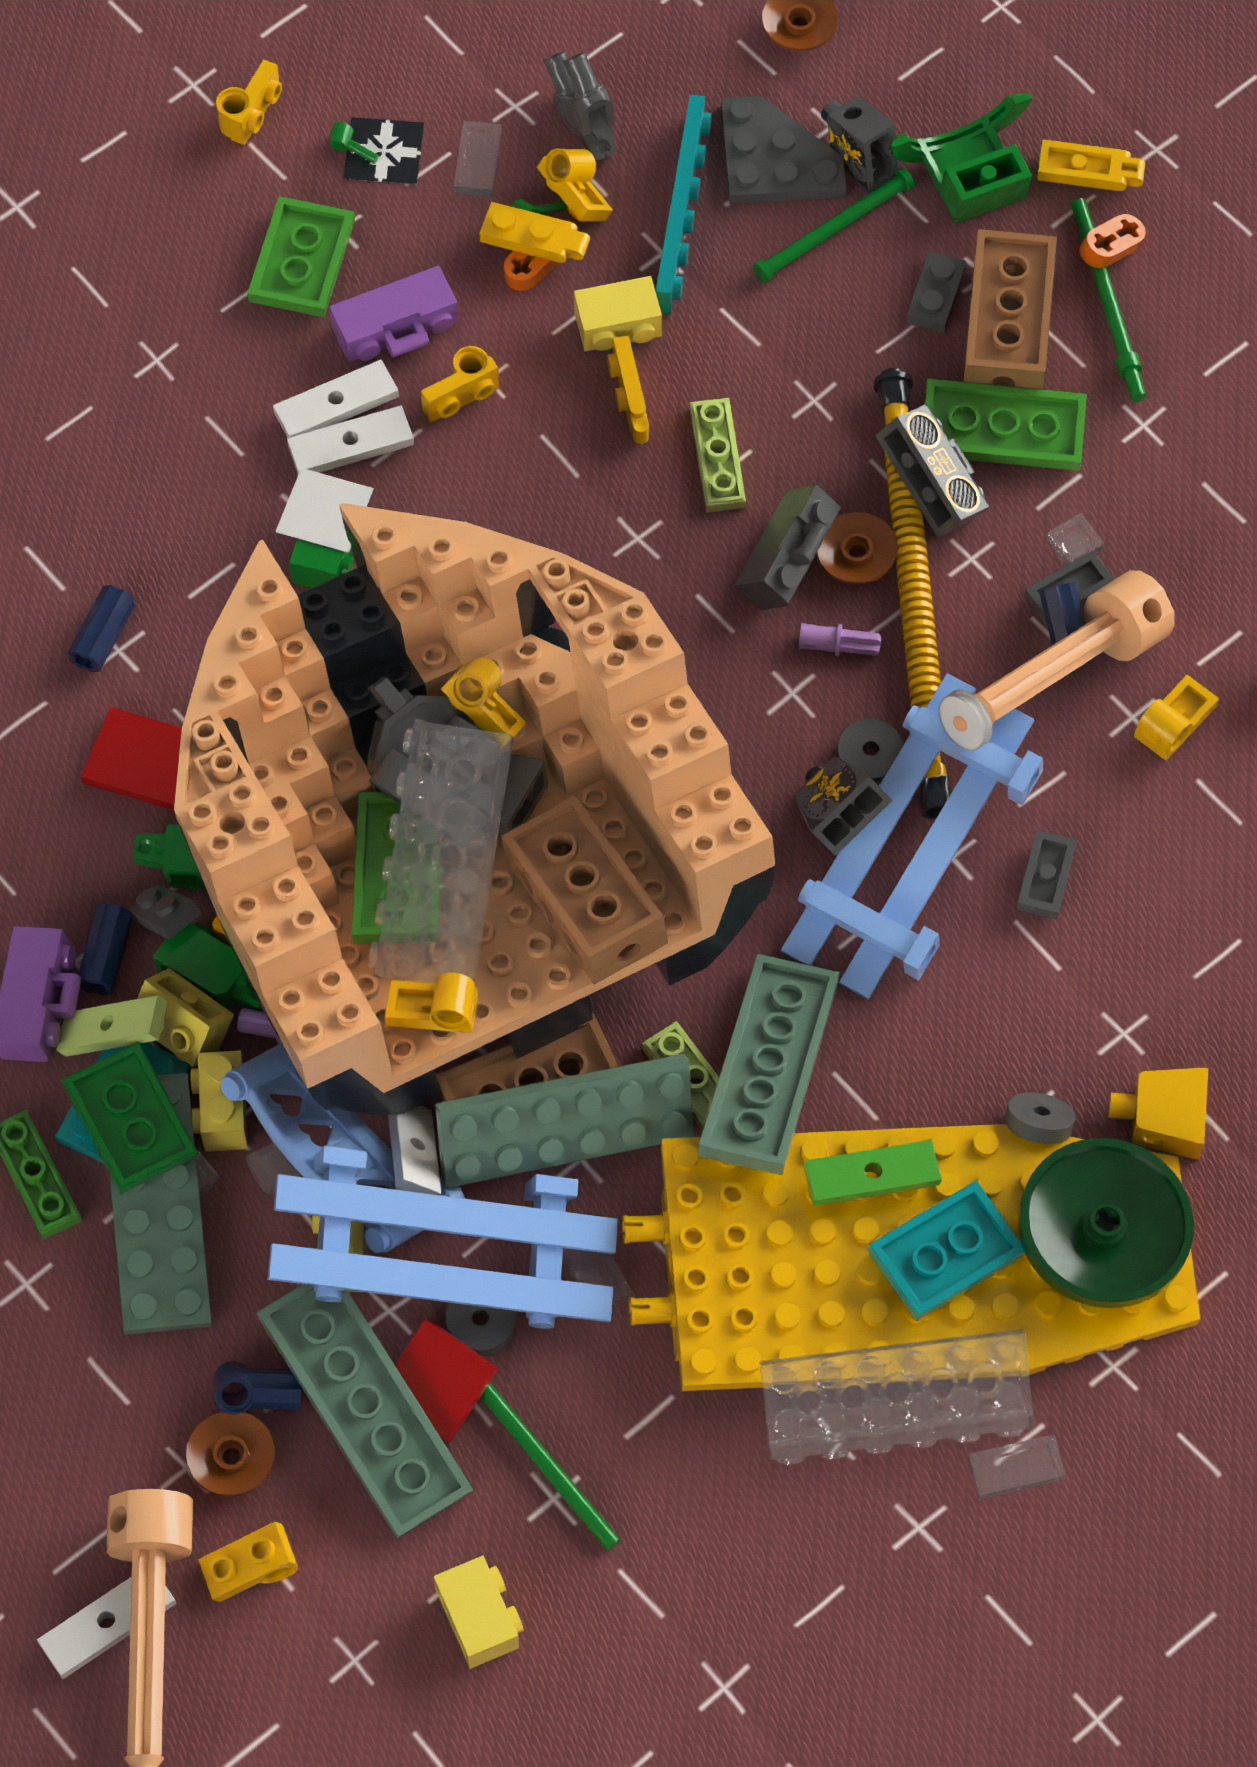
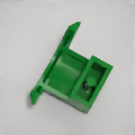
(971, 163)

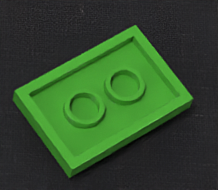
(301, 256)

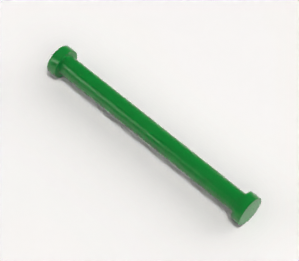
(901, 182)

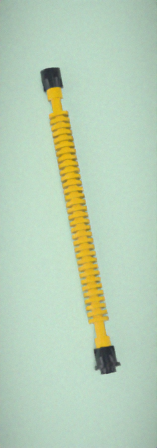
(914, 587)

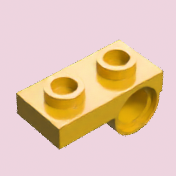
(250, 103)
(569, 175)
(461, 388)
(484, 704)
(1175, 717)
(438, 1006)
(253, 1559)

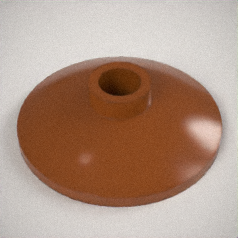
(817, 16)
(862, 534)
(225, 1434)

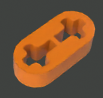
(1117, 246)
(537, 270)

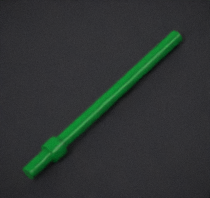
(1127, 361)
(550, 1468)

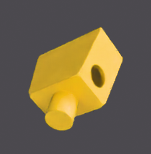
(1166, 1110)

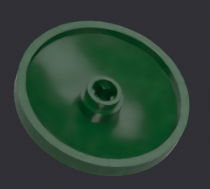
(1105, 1223)

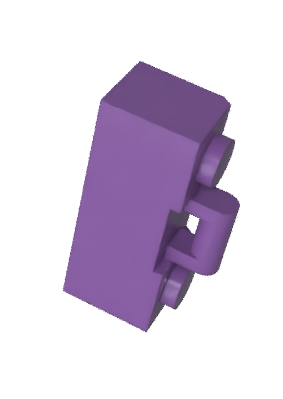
(395, 316)
(30, 993)

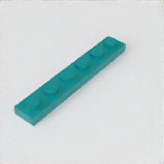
(680, 217)

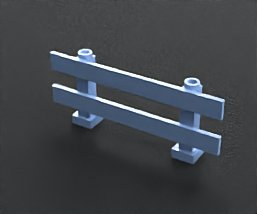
(889, 932)
(544, 1227)

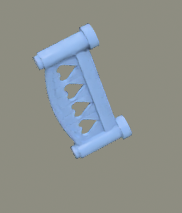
(276, 1074)

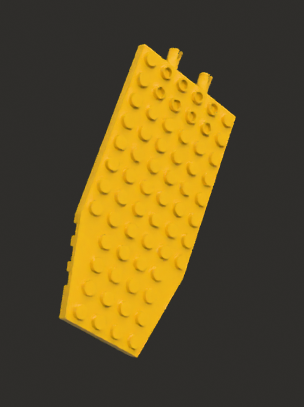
(780, 1279)

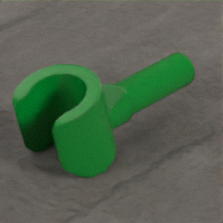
(341, 142)
(540, 209)

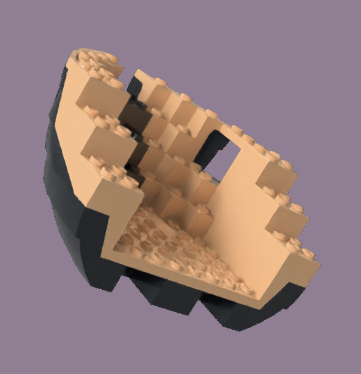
(284, 746)

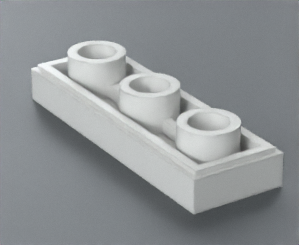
(354, 391)
(370, 437)
(414, 1151)
(82, 1638)

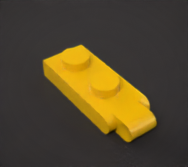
(1089, 166)
(533, 234)
(629, 394)

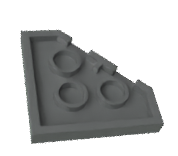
(775, 156)

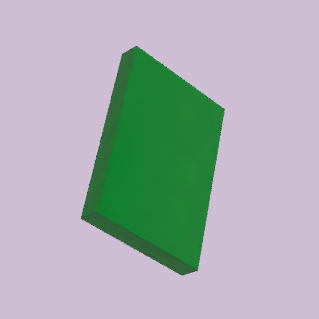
(129, 1117)

